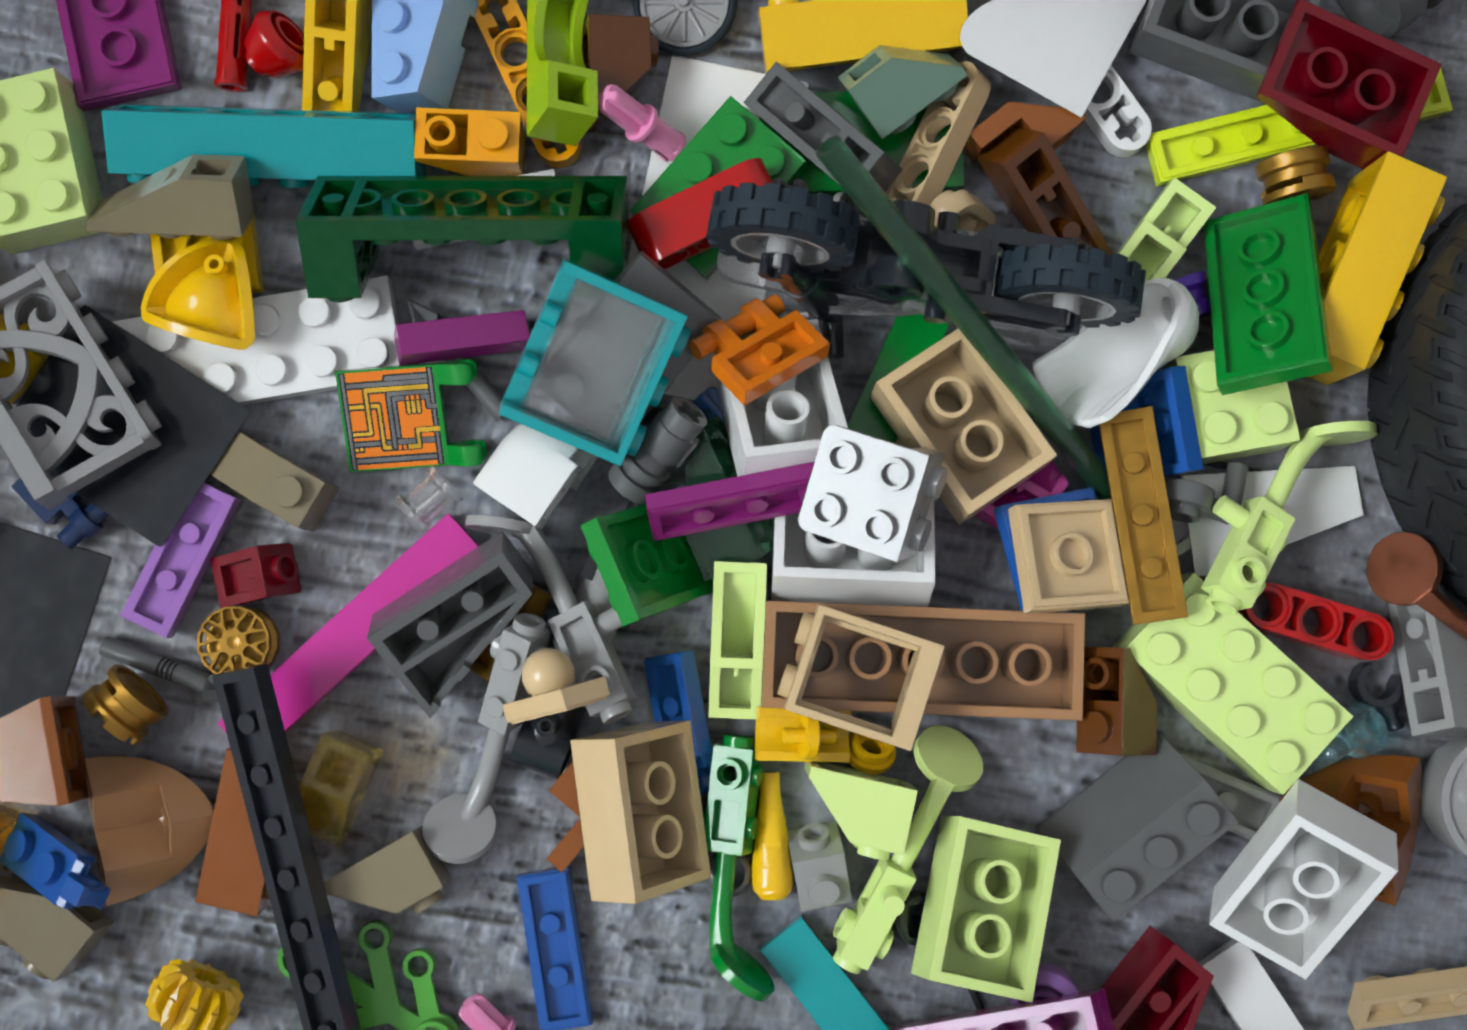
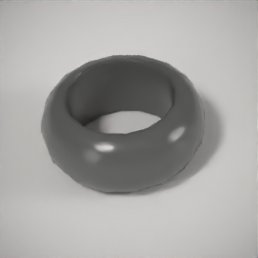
(744, 883)

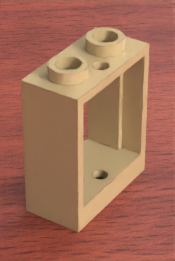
(914, 689)

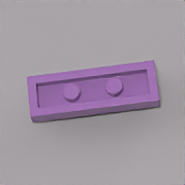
(180, 564)

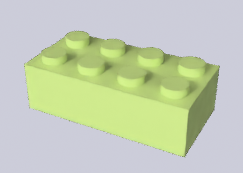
(1237, 689)

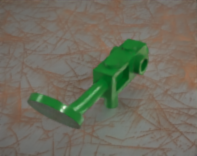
(730, 832)

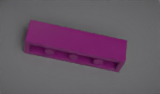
(461, 337)

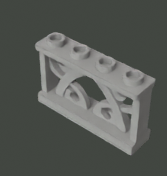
(39, 456)

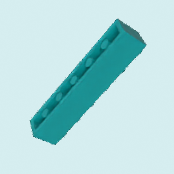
(274, 141)

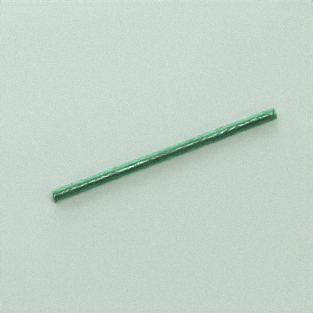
(962, 311)

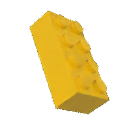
(1368, 254)

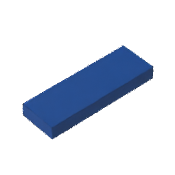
(555, 949)

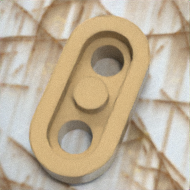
(973, 211)

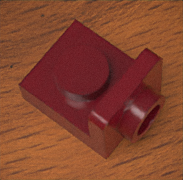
(255, 574)

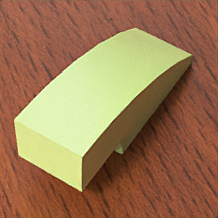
(1167, 229)
(737, 639)

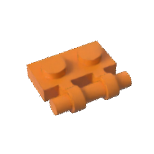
(765, 358)

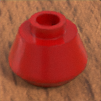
(274, 45)

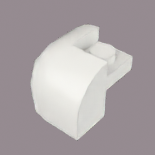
(533, 473)

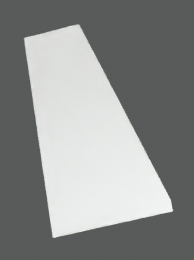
(1317, 501)

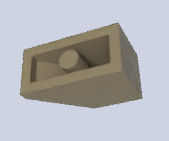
(394, 877)

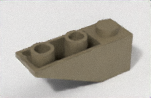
(188, 198)
(45, 934)

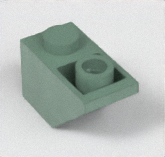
(898, 83)

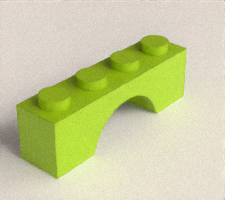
(559, 86)

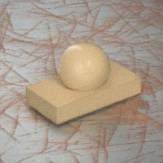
(550, 682)

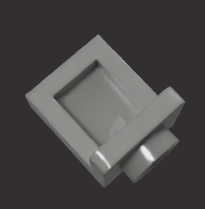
(819, 866)

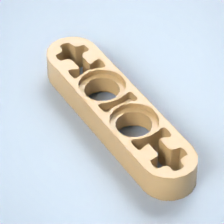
(961, 112)

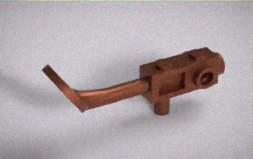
(1407, 572)

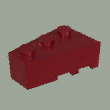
(1156, 986)

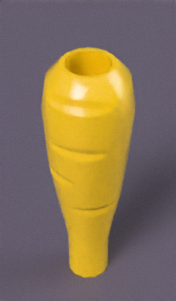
(771, 853)

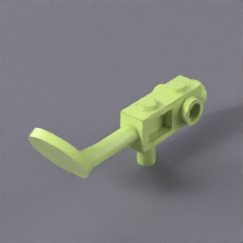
(1262, 525)
(865, 932)

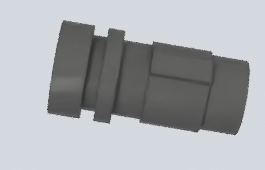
(665, 444)

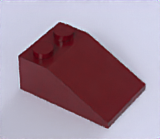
(1346, 85)

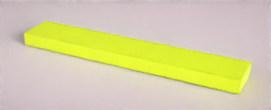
(1243, 139)

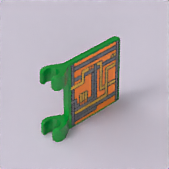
(399, 418)

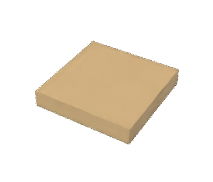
(1068, 556)

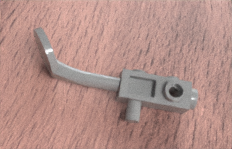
(578, 627)
(464, 824)

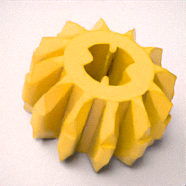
(193, 997)

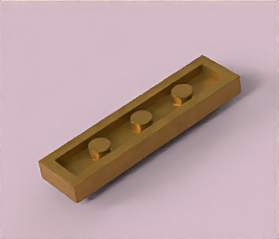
(1143, 517)

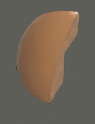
(144, 823)

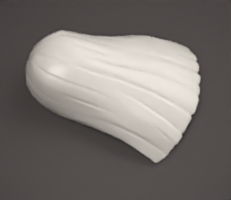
(1108, 366)

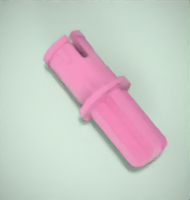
(641, 123)

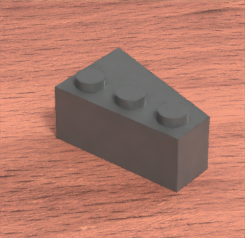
(450, 619)

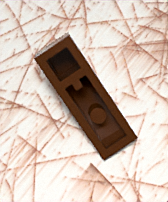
(1038, 188)

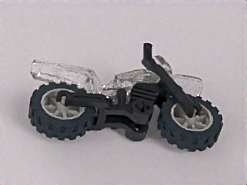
(825, 253)

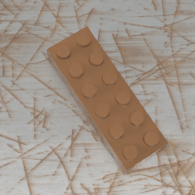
(989, 665)

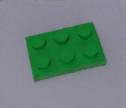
(723, 141)
(639, 572)

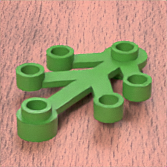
(382, 1001)

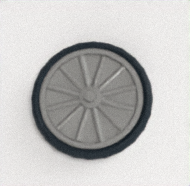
(687, 25)

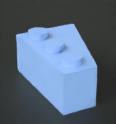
(417, 51)

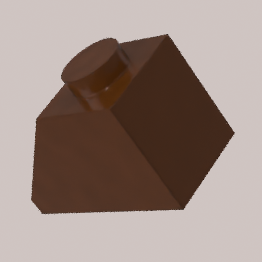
(619, 51)

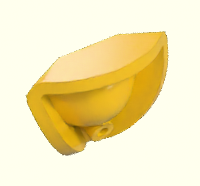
(204, 295)

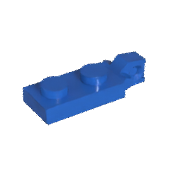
(678, 697)
(52, 864)

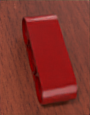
(679, 224)
(1335, 624)

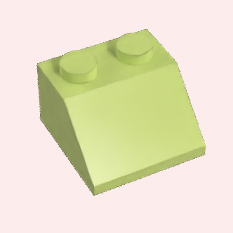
(869, 808)

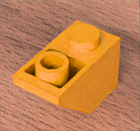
(470, 141)

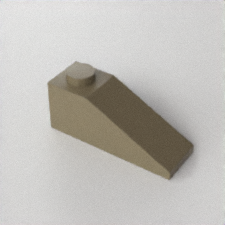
(274, 482)

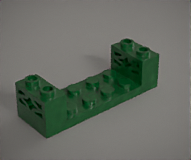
(355, 214)

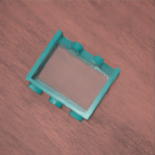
(594, 364)

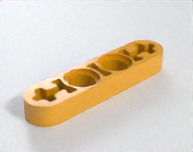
(516, 76)

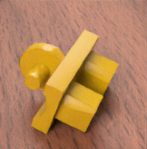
(794, 737)

